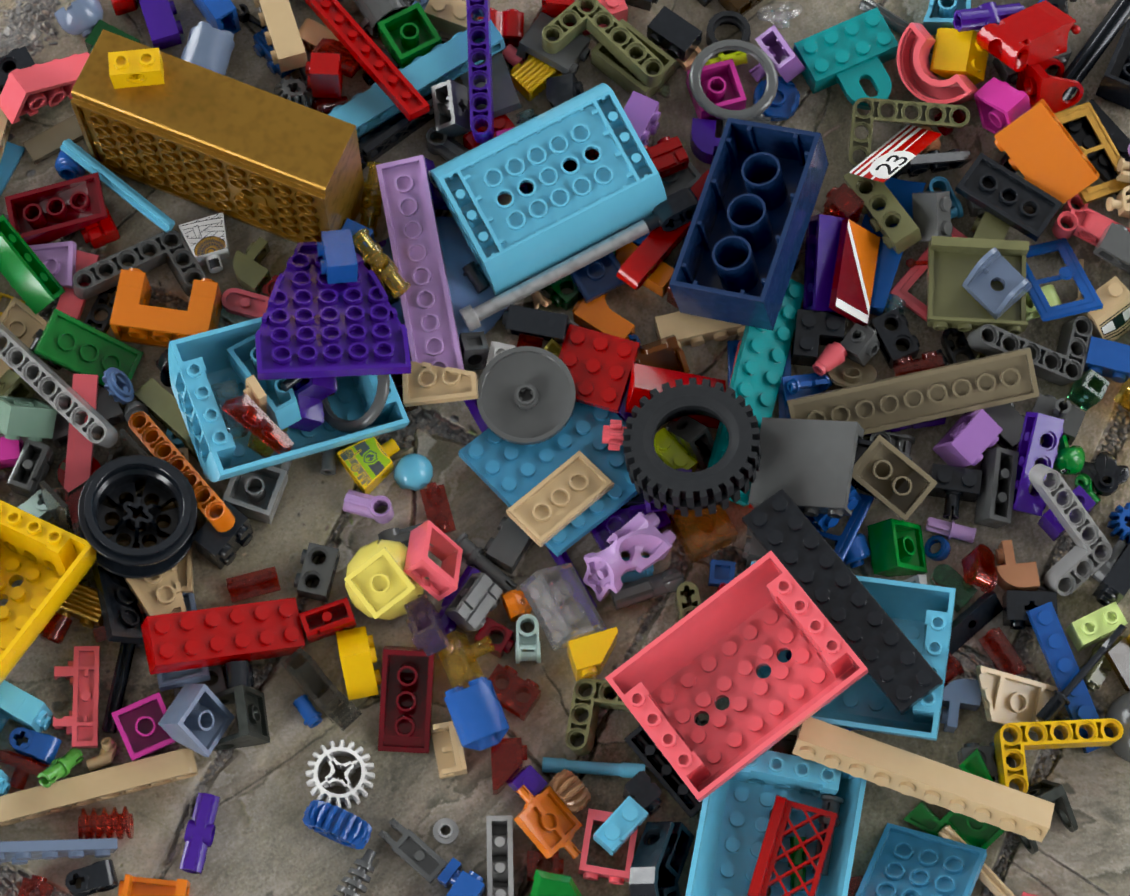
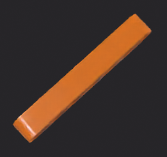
(161, 447)

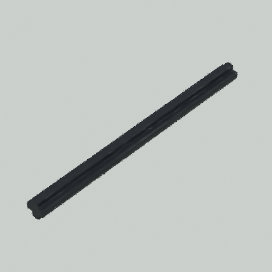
(1091, 52)

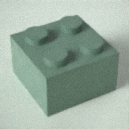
(26, 418)

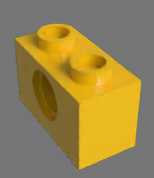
(136, 68)

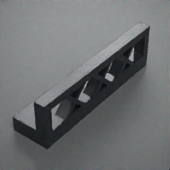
(392, 132)

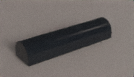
(663, 771)

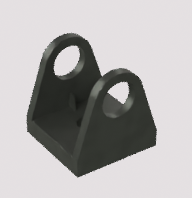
(250, 716)
(1056, 794)

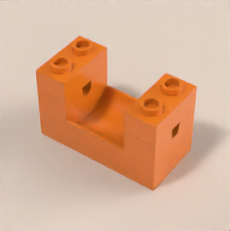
(156, 326)

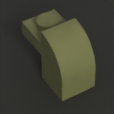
(247, 267)

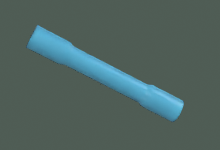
(623, 769)

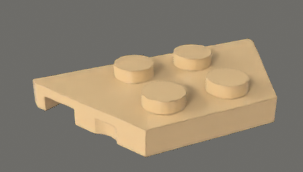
(1011, 697)

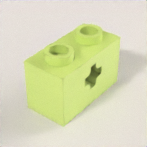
(1095, 626)

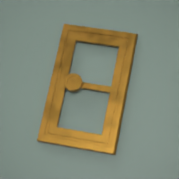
(1107, 188)

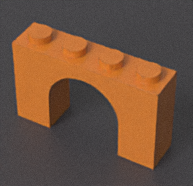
(597, 314)

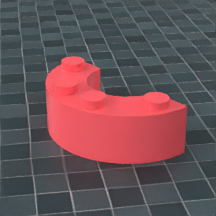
(916, 75)

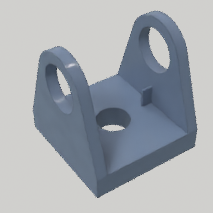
(995, 268)

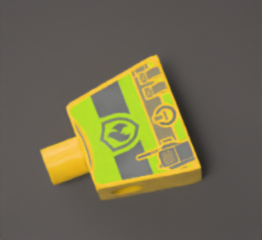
(368, 462)

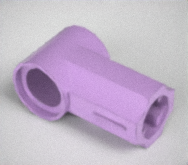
(366, 506)

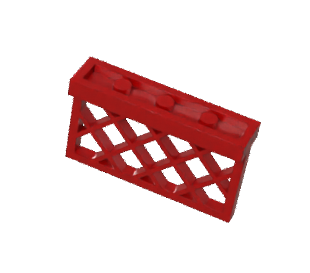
(773, 841)

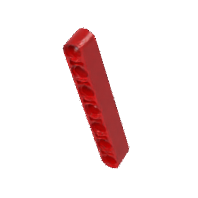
(655, 249)

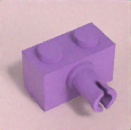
(780, 53)

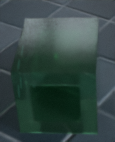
(1088, 390)

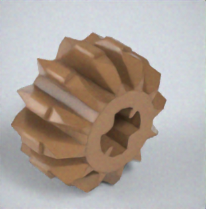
(570, 790)

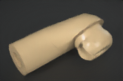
(105, 756)

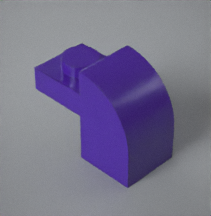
(703, 139)

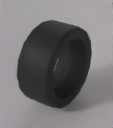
(731, 18)

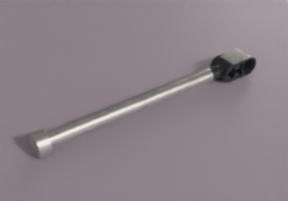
(668, 215)

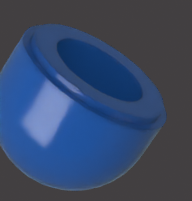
(944, 551)

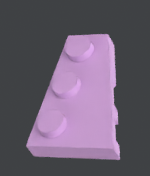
(59, 260)

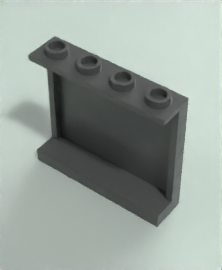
(808, 462)

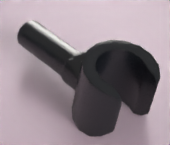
(246, 16)

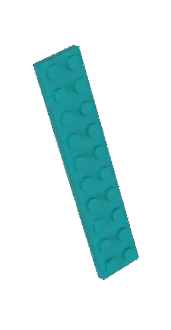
(760, 369)

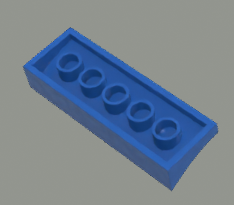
(888, 259)

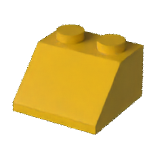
(958, 54)
(591, 653)

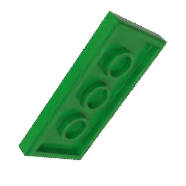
(84, 348)

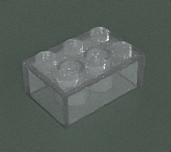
(561, 605)

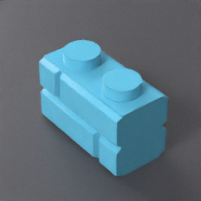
(620, 825)

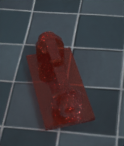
(437, 507)
(253, 584)
(1002, 652)

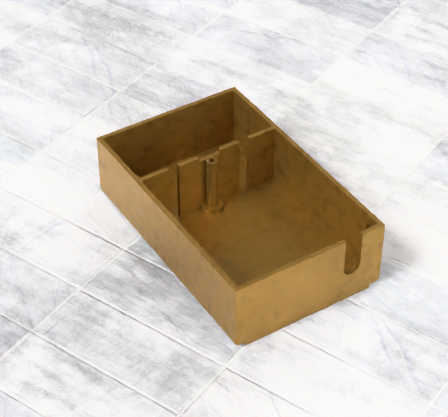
(222, 145)

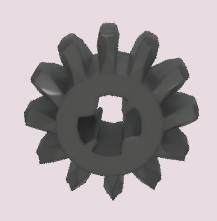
(295, 91)

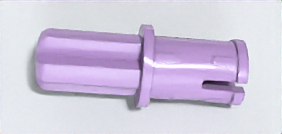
(950, 529)

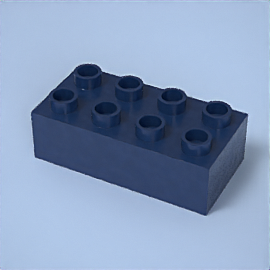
(749, 223)

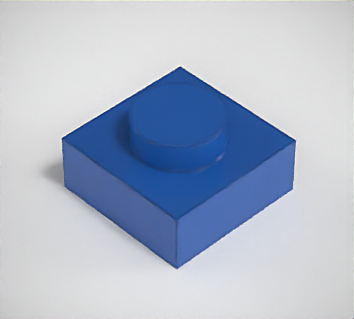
(720, 572)
(450, 873)

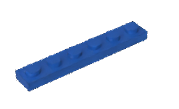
(1062, 664)

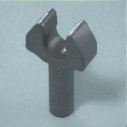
(1101, 573)

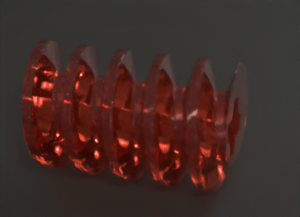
(106, 824)

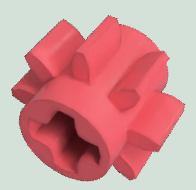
(613, 435)

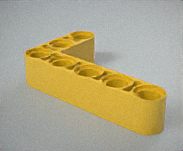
(1047, 740)

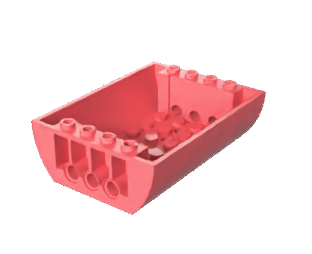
(717, 656)

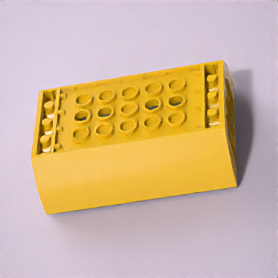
(51, 568)

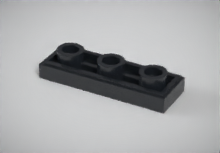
(974, 619)

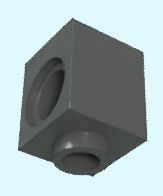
(474, 350)

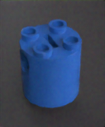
(477, 714)

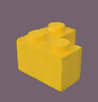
(357, 659)

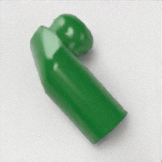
(1086, 483)

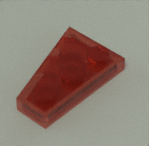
(255, 420)

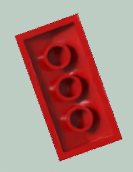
(646, 378)

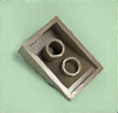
(892, 478)

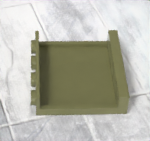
(948, 267)

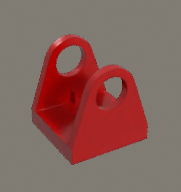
(1040, 85)

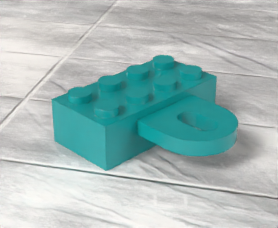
(849, 54)

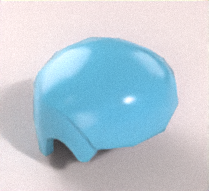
(413, 472)

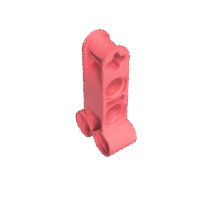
(1082, 222)

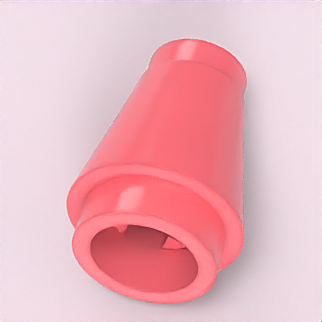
(831, 357)

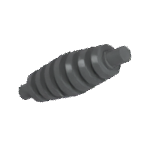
(359, 875)

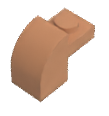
(1012, 575)

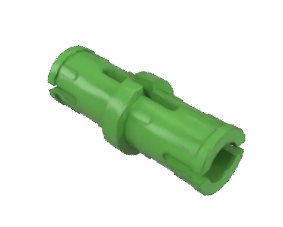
(60, 767)

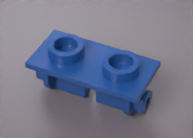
(804, 385)

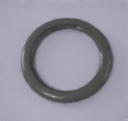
(738, 45)
(368, 418)

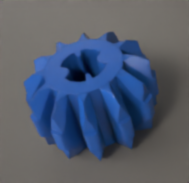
(1118, 522)

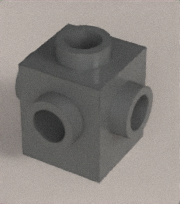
(861, 343)

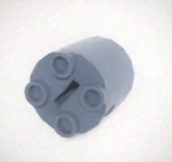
(209, 47)

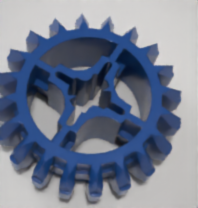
(337, 824)

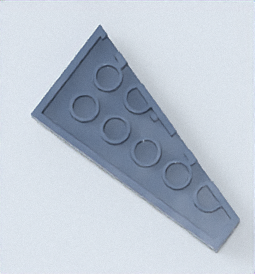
(21, 851)

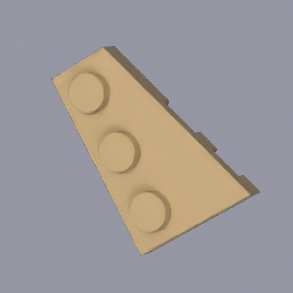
(437, 384)

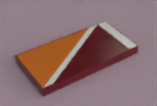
(854, 272)

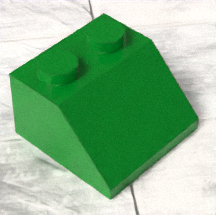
(897, 548)

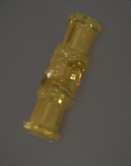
(371, 203)
(374, 255)

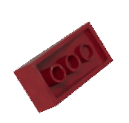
(57, 209)
(406, 700)

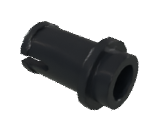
(475, 276)

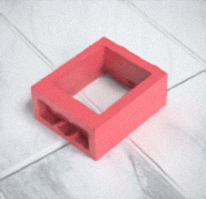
(418, 565)
(592, 872)

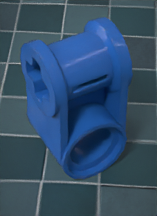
(39, 745)

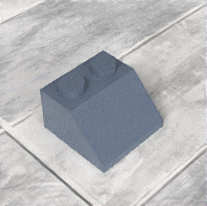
(196, 719)

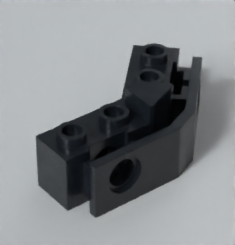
(660, 864)

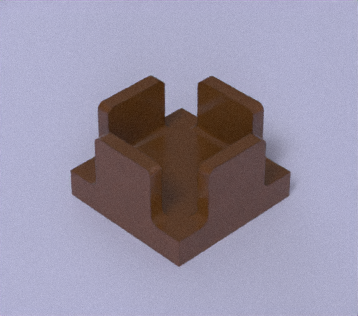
(663, 354)

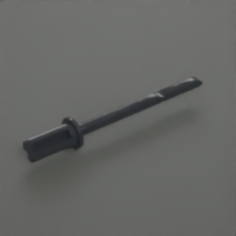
(1060, 699)

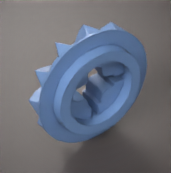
(118, 385)

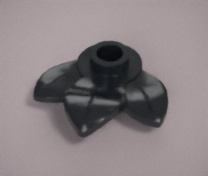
(1106, 470)

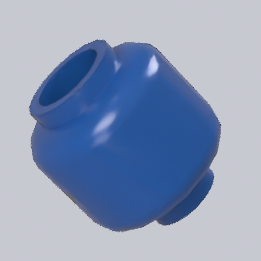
(67, 167)
(858, 551)

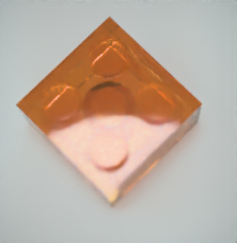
(704, 533)

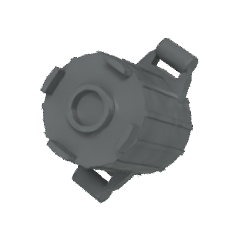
(378, 10)

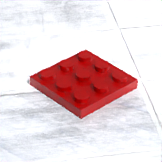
(598, 366)

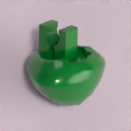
(1069, 459)

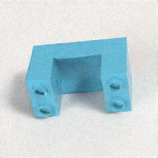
(25, 711)

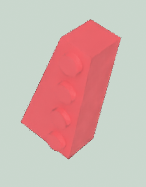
(40, 85)

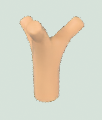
(539, 299)

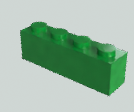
(25, 270)

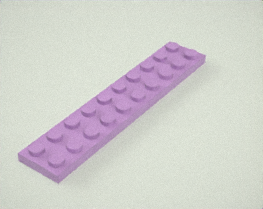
(419, 261)

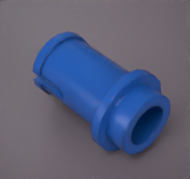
(307, 711)

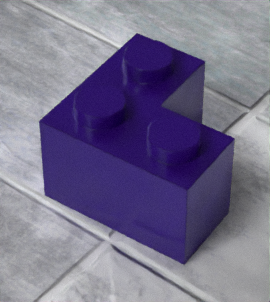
(309, 397)

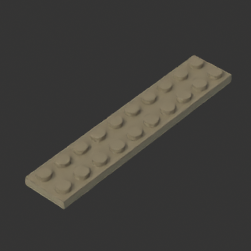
(926, 393)

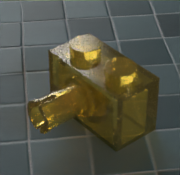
(461, 658)

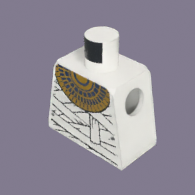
(207, 240)

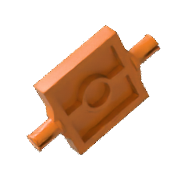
(548, 822)

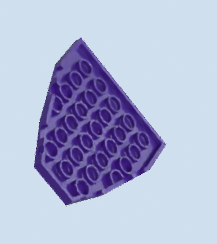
(327, 327)

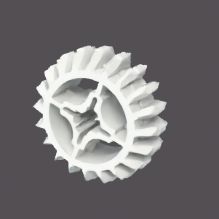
(349, 767)

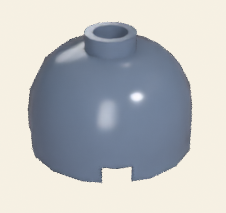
(80, 17)

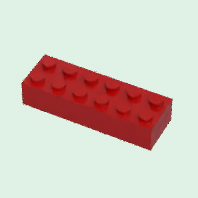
(222, 635)

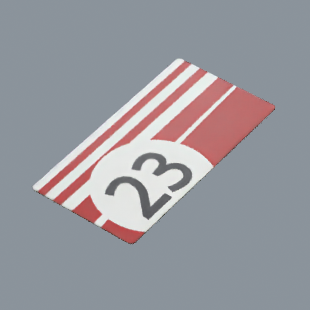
(895, 153)

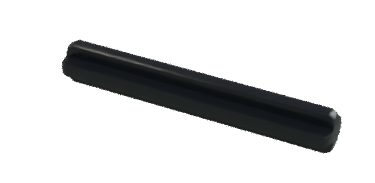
(118, 686)

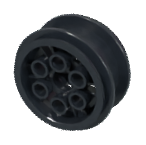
(118, 482)

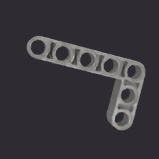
(1086, 543)

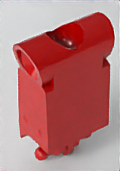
(1028, 35)

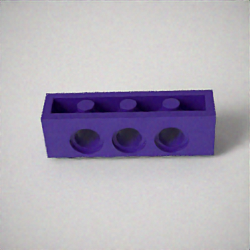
(1029, 451)

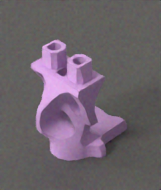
(635, 537)

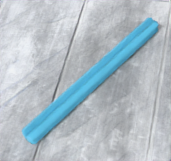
(118, 185)

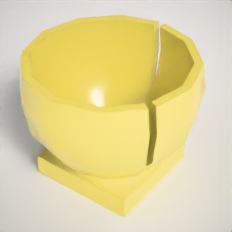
(378, 580)

